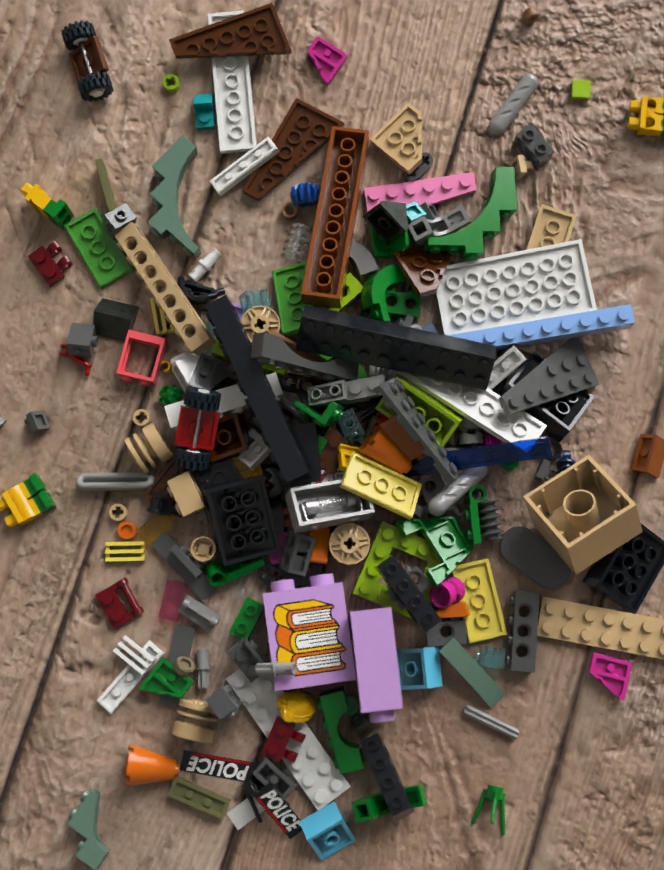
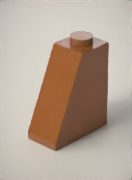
(402, 439)

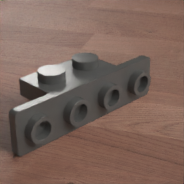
(186, 568)

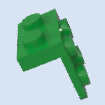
(382, 249)
(333, 413)

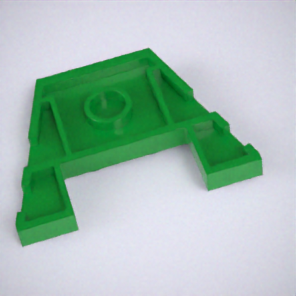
(444, 539)

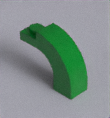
(374, 291)
(374, 805)

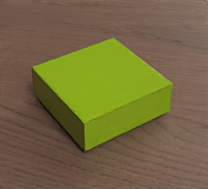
(580, 89)

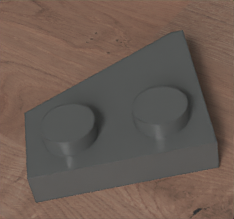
(209, 372)

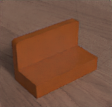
(649, 455)

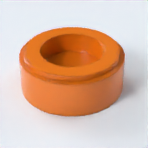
(127, 530)

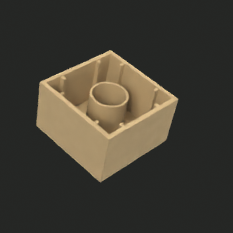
(583, 514)

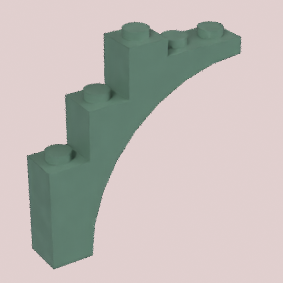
(170, 171)

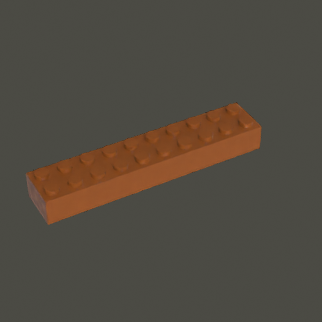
(335, 218)

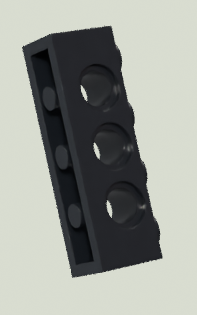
(408, 593)
(387, 776)

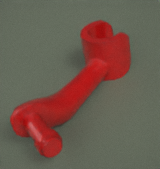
(77, 359)

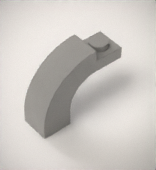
(441, 226)
(362, 261)

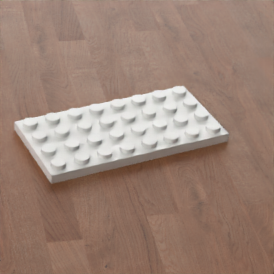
(515, 288)

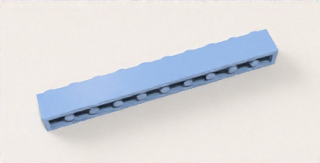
(554, 328)

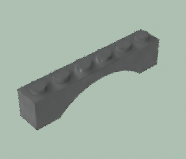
(273, 350)

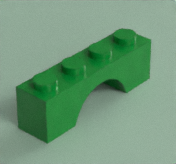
(347, 754)

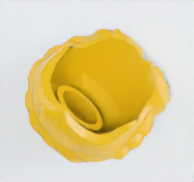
(296, 706)

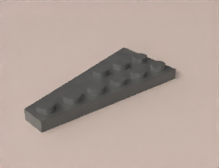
(557, 376)
(415, 426)

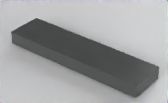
(180, 646)

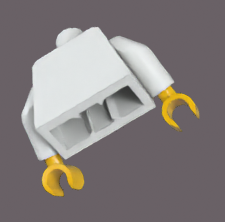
(182, 366)

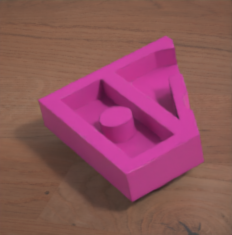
(326, 58)
(611, 673)

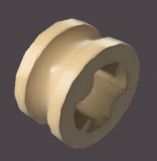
(138, 414)
(114, 508)

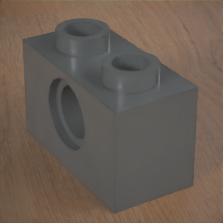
(457, 629)
(271, 773)

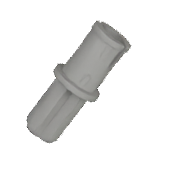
(202, 668)
(275, 668)

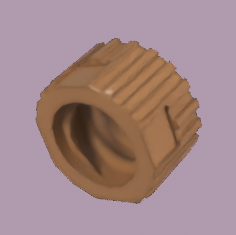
(530, 15)
(289, 205)

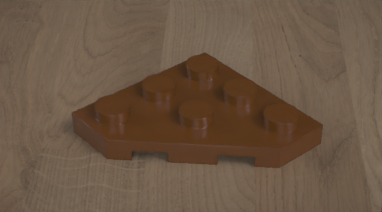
(422, 269)

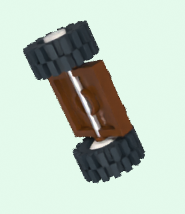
(87, 60)

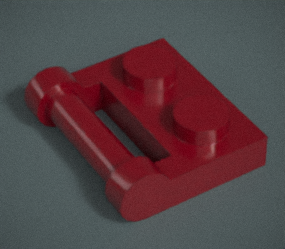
(114, 607)

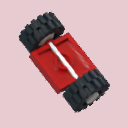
(197, 428)

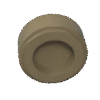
(184, 666)

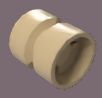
(204, 549)

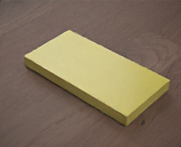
(381, 485)
(482, 601)

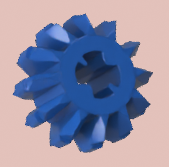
(305, 194)

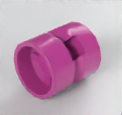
(447, 593)

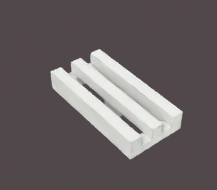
(121, 645)

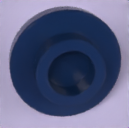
(565, 461)

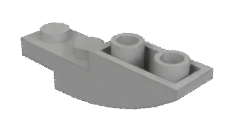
(344, 392)

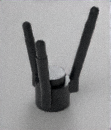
(252, 787)

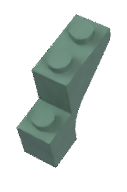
(85, 821)

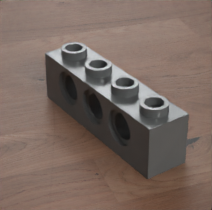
(530, 622)
(225, 702)

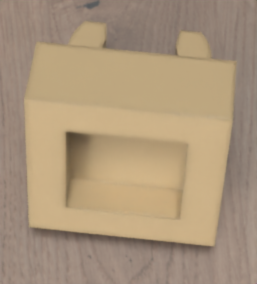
(520, 166)

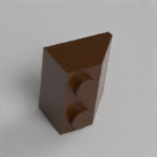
(231, 437)

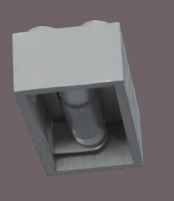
(325, 506)

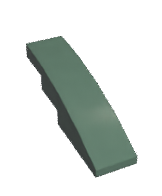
(471, 672)

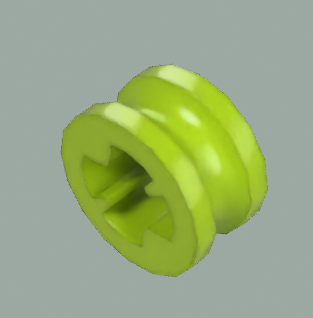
(169, 78)

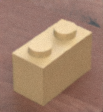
(186, 494)

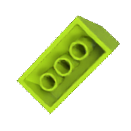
(438, 416)

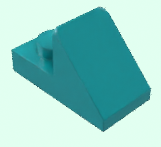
(204, 111)

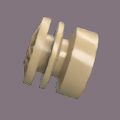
(262, 315)
(148, 448)
(357, 553)
(196, 721)

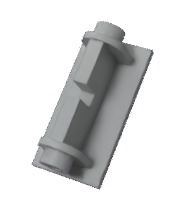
(199, 613)

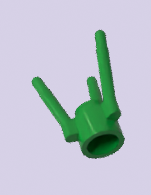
(494, 795)

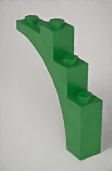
(499, 204)

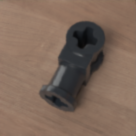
(162, 505)

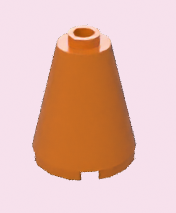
(384, 451)
(148, 767)

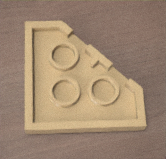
(402, 138)

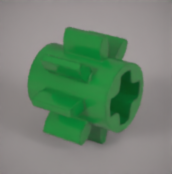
(170, 395)

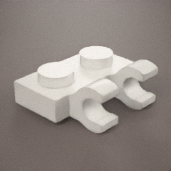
(256, 451)

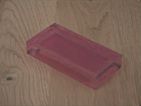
(172, 600)

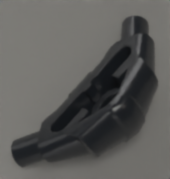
(198, 293)

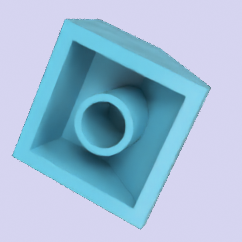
(419, 668)
(327, 831)

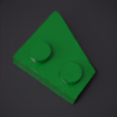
(166, 680)

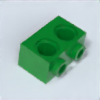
(401, 299)
(247, 618)

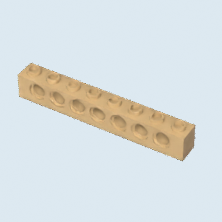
(202, 338)

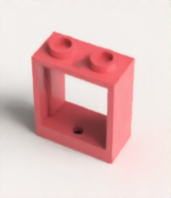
(146, 339)

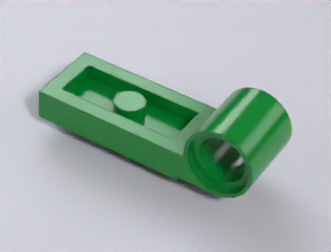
(471, 515)
(220, 575)

